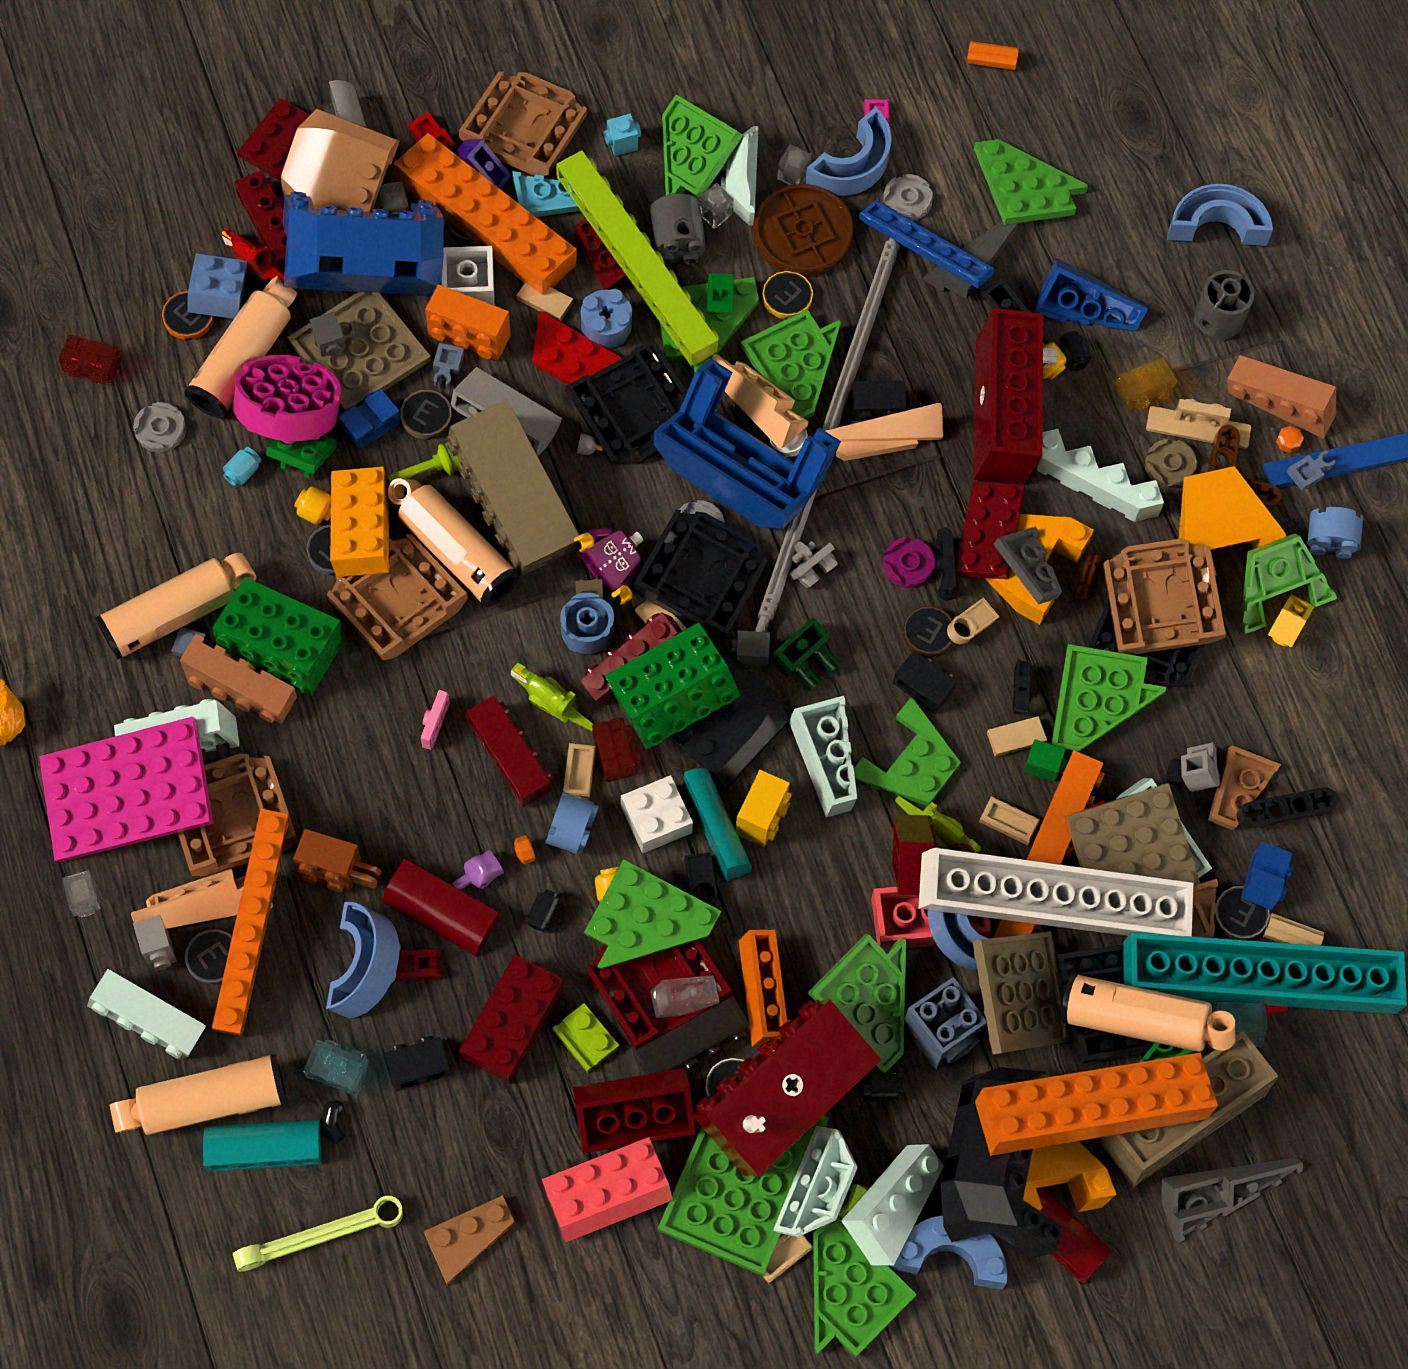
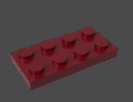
(991, 513)

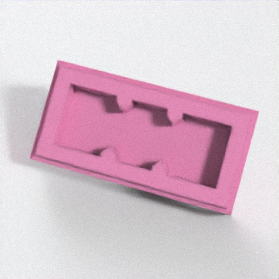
(433, 719)

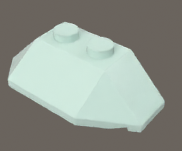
(741, 175)
(818, 1185)

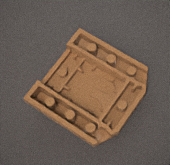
(525, 121)
(337, 162)
(1163, 597)
(401, 605)
(236, 794)

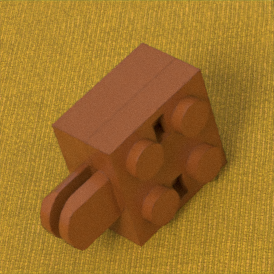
(332, 863)

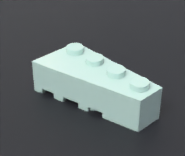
(214, 723)
(826, 750)
(145, 1014)
(893, 1203)

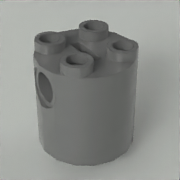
(678, 229)
(1224, 304)

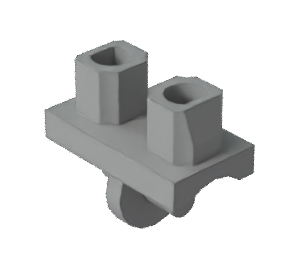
(804, 571)

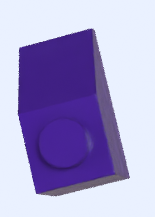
(484, 161)

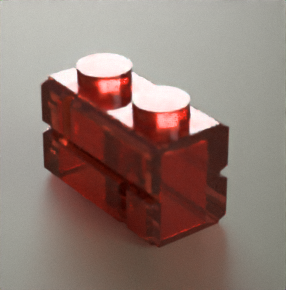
(89, 359)
(615, 750)

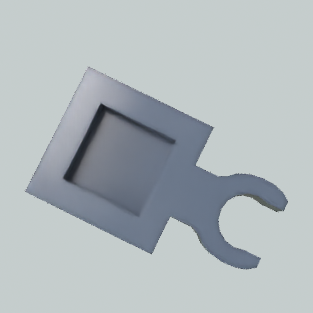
(447, 362)
(1309, 471)

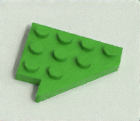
(694, 147)
(1024, 185)
(725, 324)
(794, 358)
(1098, 695)
(646, 917)
(871, 995)
(850, 1294)

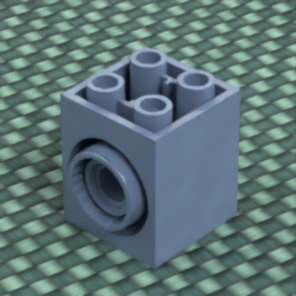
(945, 1024)

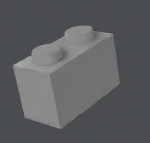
(155, 943)

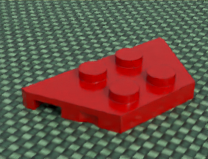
(567, 352)

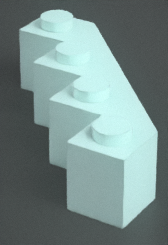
(1106, 485)

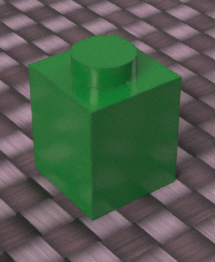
(1045, 760)

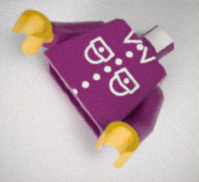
(612, 559)

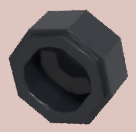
(1174, 772)

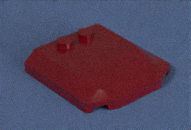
(629, 984)

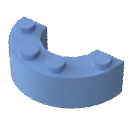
(860, 171)
(1222, 204)
(954, 937)
(372, 965)
(979, 1251)

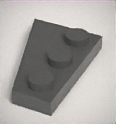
(1028, 562)

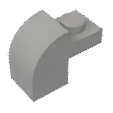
(1200, 767)

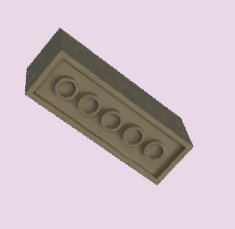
(512, 488)
(1238, 1081)

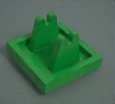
(304, 455)

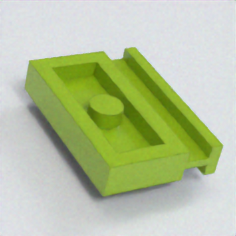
(585, 1037)

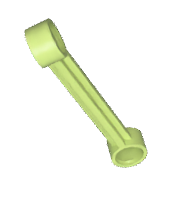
(256, 1255)

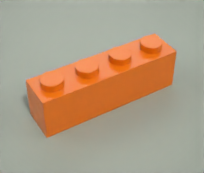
(762, 984)

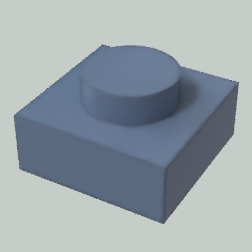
(183, 640)

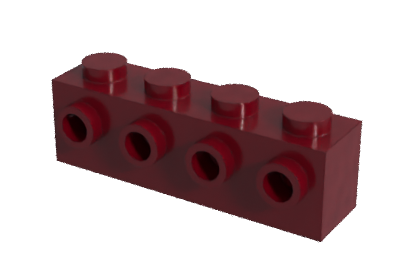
(265, 213)
(658, 630)
(509, 751)

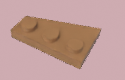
(1241, 782)
(467, 1236)

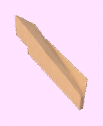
(763, 403)
(889, 433)
(196, 901)

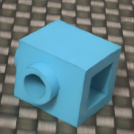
(622, 134)

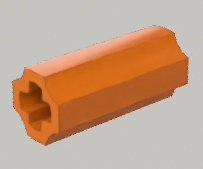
(992, 55)

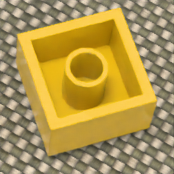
(762, 807)

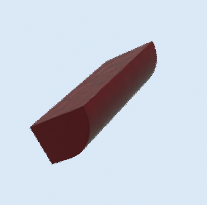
(440, 907)
(1079, 1247)

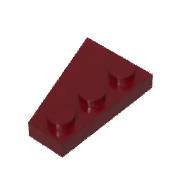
(604, 264)

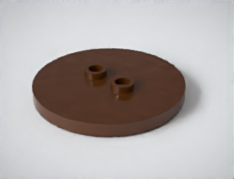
(803, 229)

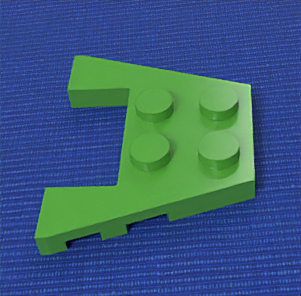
(1276, 570)
(920, 768)

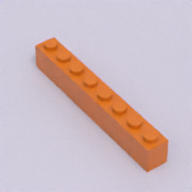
(1053, 836)
(251, 923)

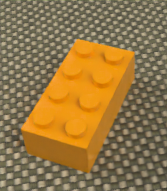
(359, 522)

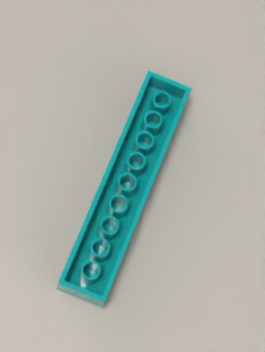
(1267, 972)

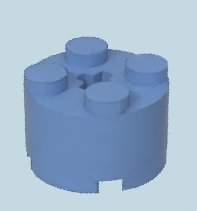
(606, 318)
(1335, 532)
(590, 637)
(570, 823)

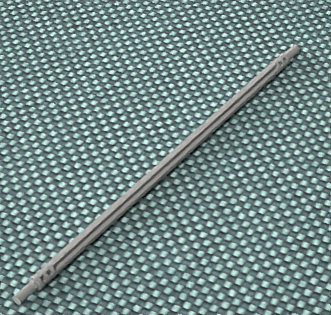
(832, 421)

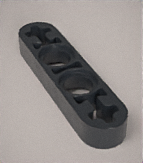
(1287, 807)

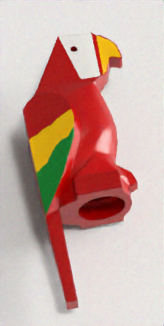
(259, 258)

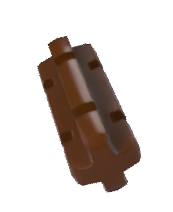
(1088, 576)

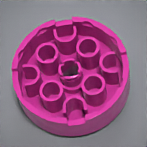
(286, 398)

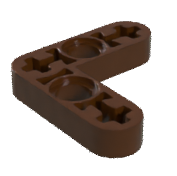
(1231, 453)

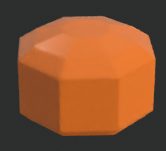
(1289, 439)
(524, 849)

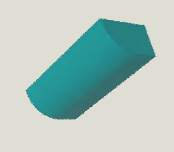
(716, 824)
(262, 1145)

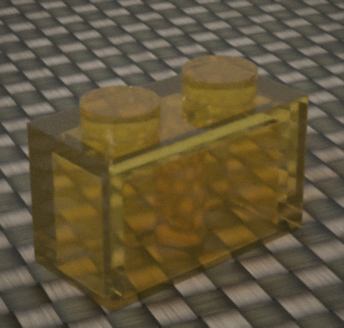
(1146, 384)

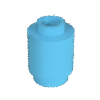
(241, 466)

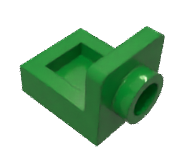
(720, 293)

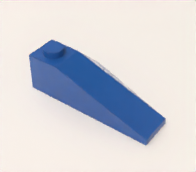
(1081, 298)

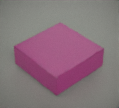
(881, 104)

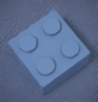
(217, 286)

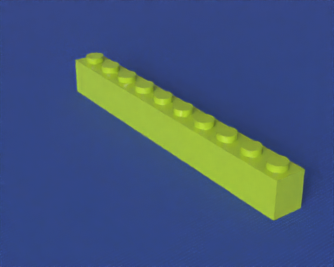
(637, 258)

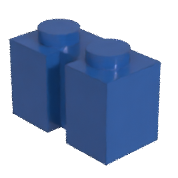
(370, 419)
(1267, 876)

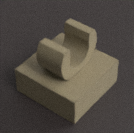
(589, 586)

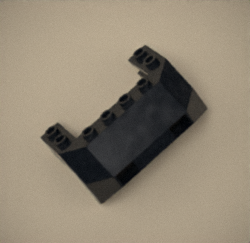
(987, 1191)

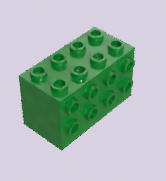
(278, 635)
(673, 685)

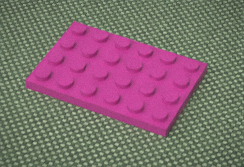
(125, 789)

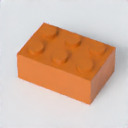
(468, 322)

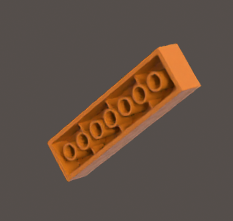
(485, 214)
(1095, 1103)

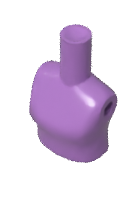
(479, 871)

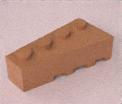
(1284, 394)
(236, 681)

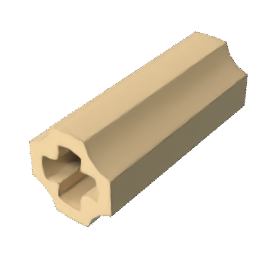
(1291, 932)

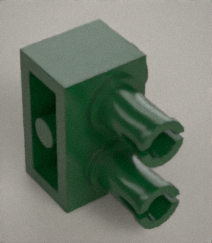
(805, 642)

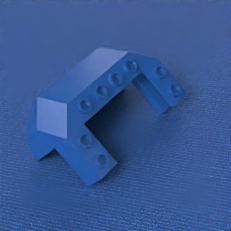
(368, 247)
(736, 464)

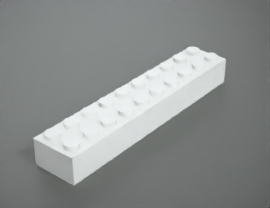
(1053, 894)

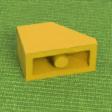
(1290, 621)

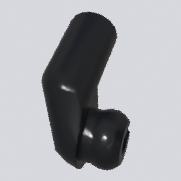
(329, 1120)

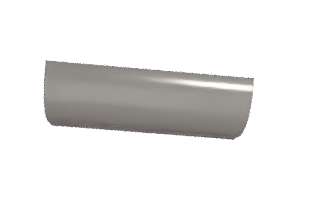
(346, 102)
(483, 391)

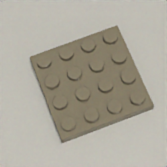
(377, 348)
(1134, 837)
(1021, 991)

